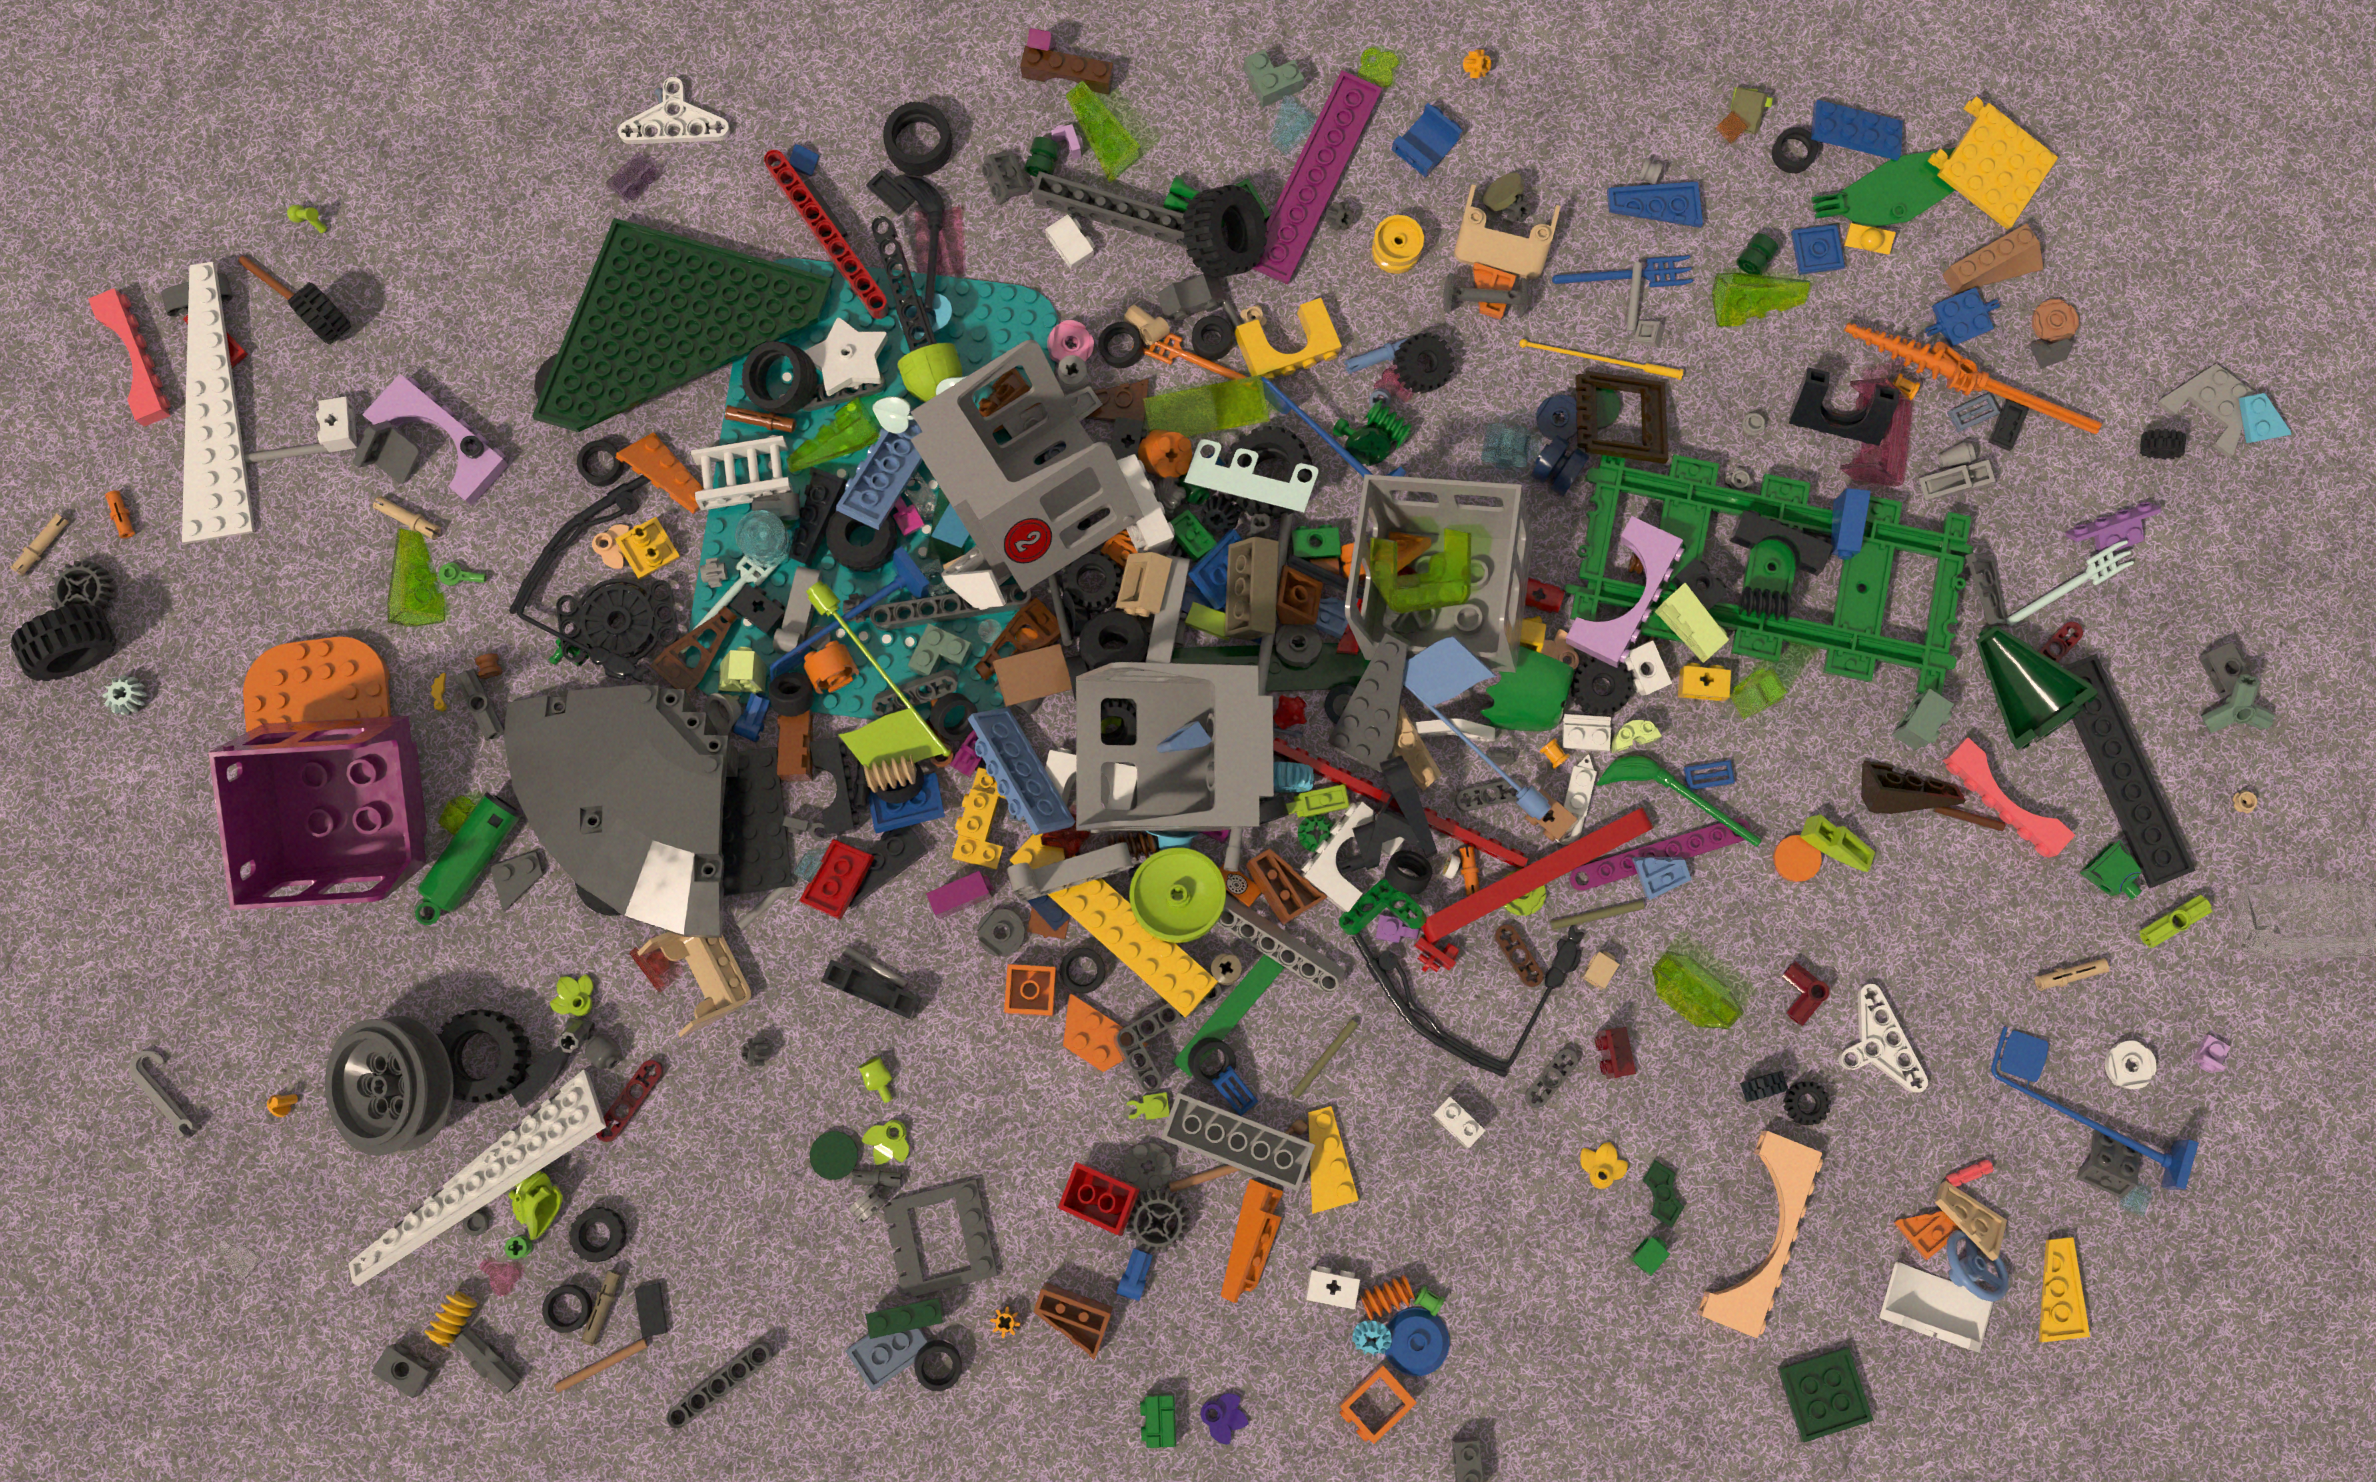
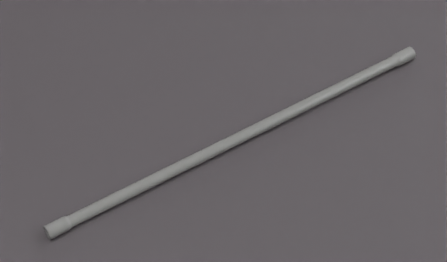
(1233, 850)

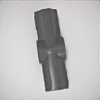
(485, 717)
(487, 1360)

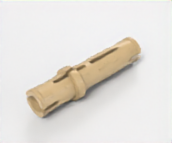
(415, 522)
(39, 545)
(2046, 981)

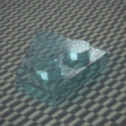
(1290, 126)

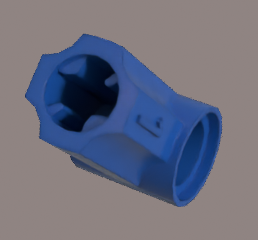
(752, 719)
(1133, 1279)

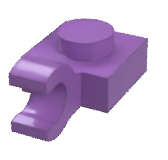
(1391, 930)

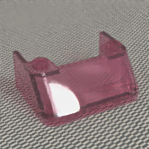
(1888, 461)

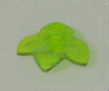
(1380, 70)

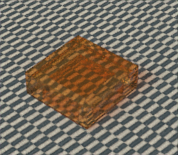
(1731, 127)

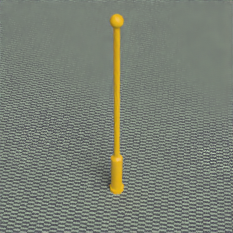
(1649, 368)

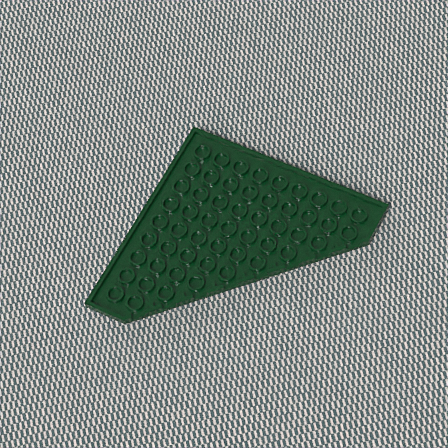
(665, 315)

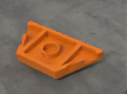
(1092, 1035)

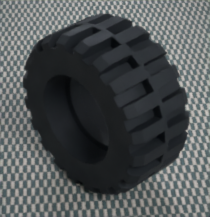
(1205, 237)
(1269, 445)
(63, 642)
(512, 1054)

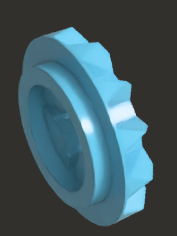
(1372, 1329)

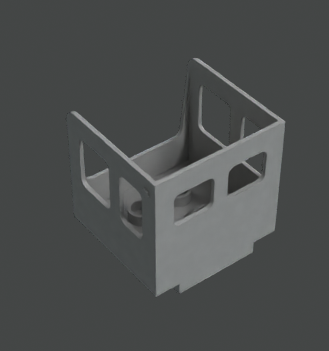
(1499, 565)
(1183, 789)

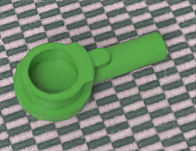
(452, 574)

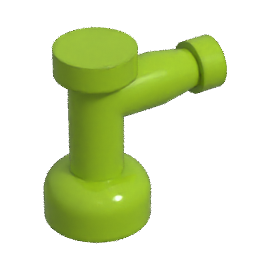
(298, 214)

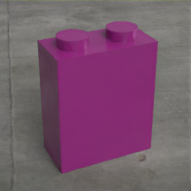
(960, 894)

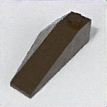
(1898, 793)

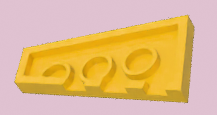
(2062, 1301)

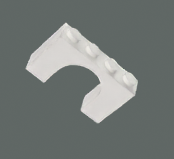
(1121, 779)
(1322, 869)

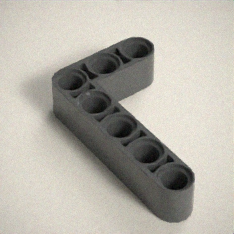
(1139, 1037)

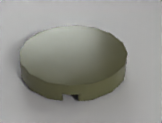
(1503, 191)

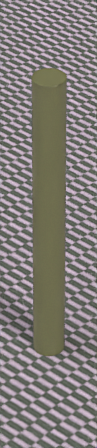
(1596, 915)
(1324, 1058)

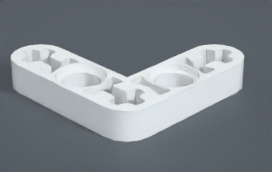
(1469, 729)

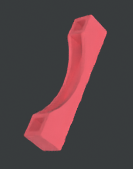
(145, 395)
(1971, 765)

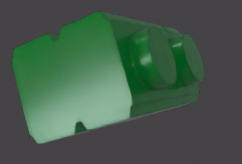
(1160, 1420)

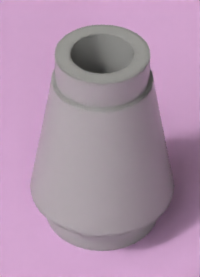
(1958, 455)

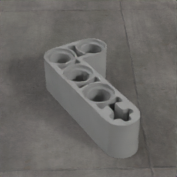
(798, 612)

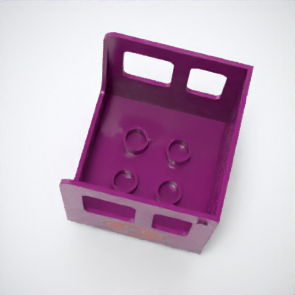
(319, 810)

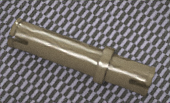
(605, 1297)

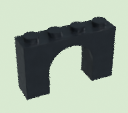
(1864, 426)

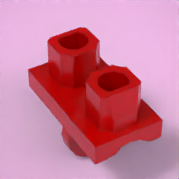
(1444, 958)

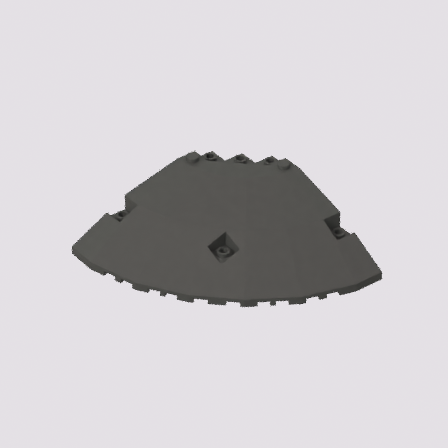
(652, 782)

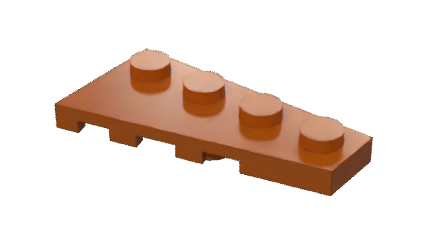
(663, 469)

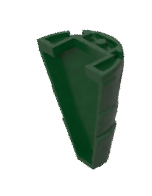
(2029, 687)

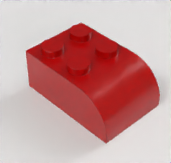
(1099, 1198)

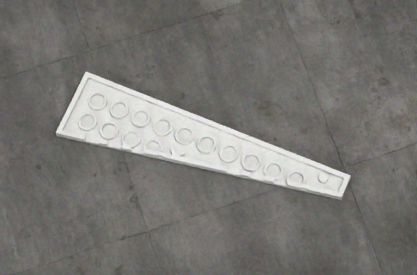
(214, 464)
(517, 1155)

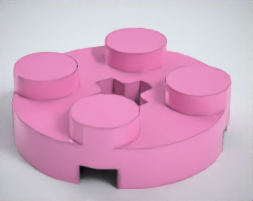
(1079, 336)

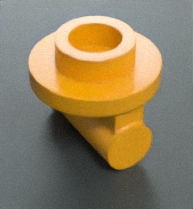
(281, 1105)

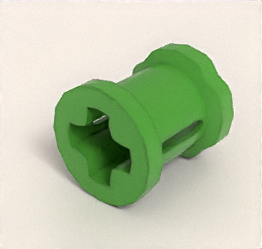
(515, 1253)
(1429, 1300)

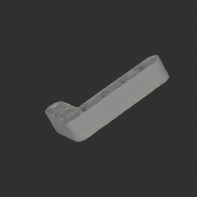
(1034, 883)

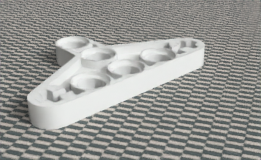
(685, 119)
(1887, 1055)

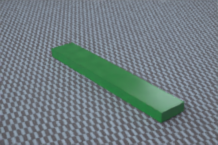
(1232, 1008)

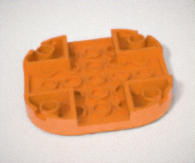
(316, 682)

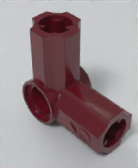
(1805, 1004)

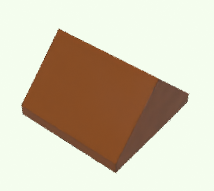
(1297, 597)

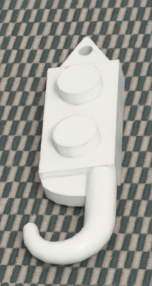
(1579, 796)

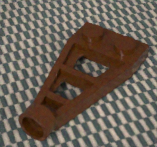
(1034, 615)
(675, 671)

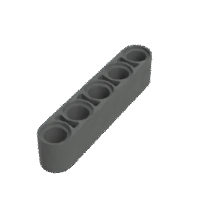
(709, 1390)

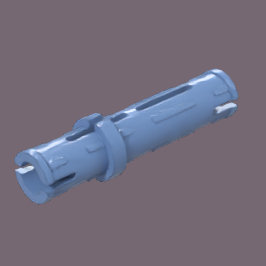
(1373, 357)

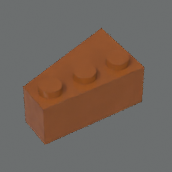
(794, 747)
(1074, 1316)

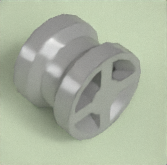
(1650, 171)

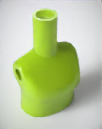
(876, 1077)

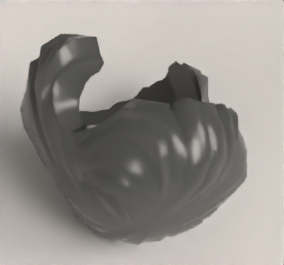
(1170, 496)
(1403, 622)

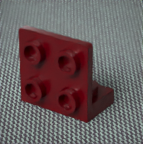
(1615, 1053)

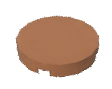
(2054, 321)

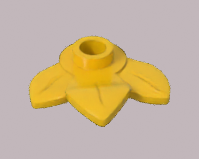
(1603, 1161)

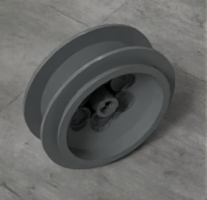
(389, 1085)

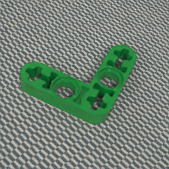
(1385, 900)

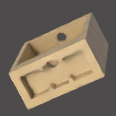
(1143, 583)

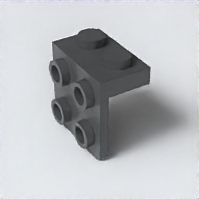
(388, 450)

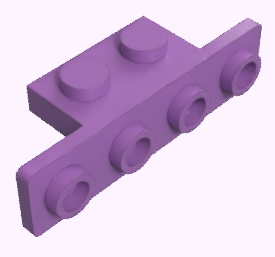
(2122, 526)

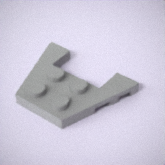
(2218, 396)

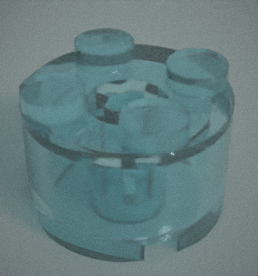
(1506, 446)

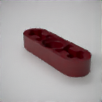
(2062, 632)

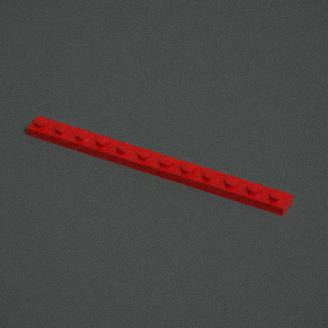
(1364, 787)

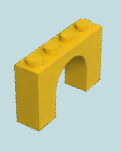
(1269, 363)

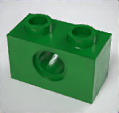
(1326, 534)

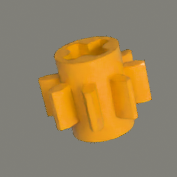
(1477, 64)
(1006, 1314)

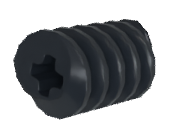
(1765, 602)

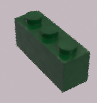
(905, 1317)

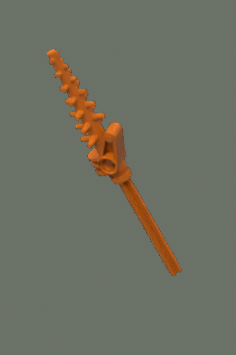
(1964, 374)

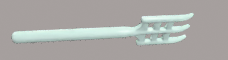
(2091, 573)
(746, 577)

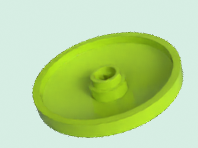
(1177, 895)

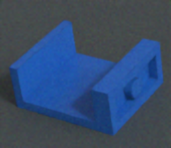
(1427, 140)

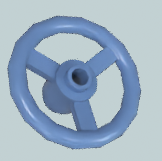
(1974, 1268)

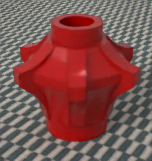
(1290, 712)

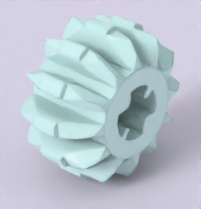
(133, 695)

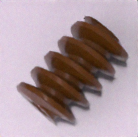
(1138, 845)

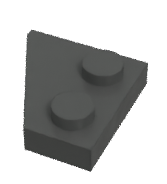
(515, 877)

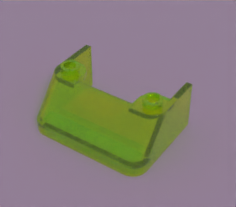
(1442, 586)

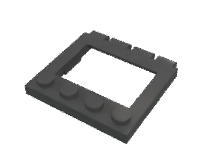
(974, 1232)

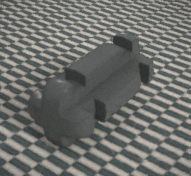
(1501, 756)

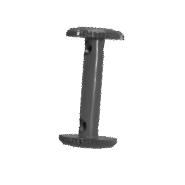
(1485, 295)

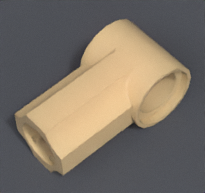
(1149, 328)

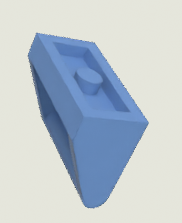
(1185, 738)

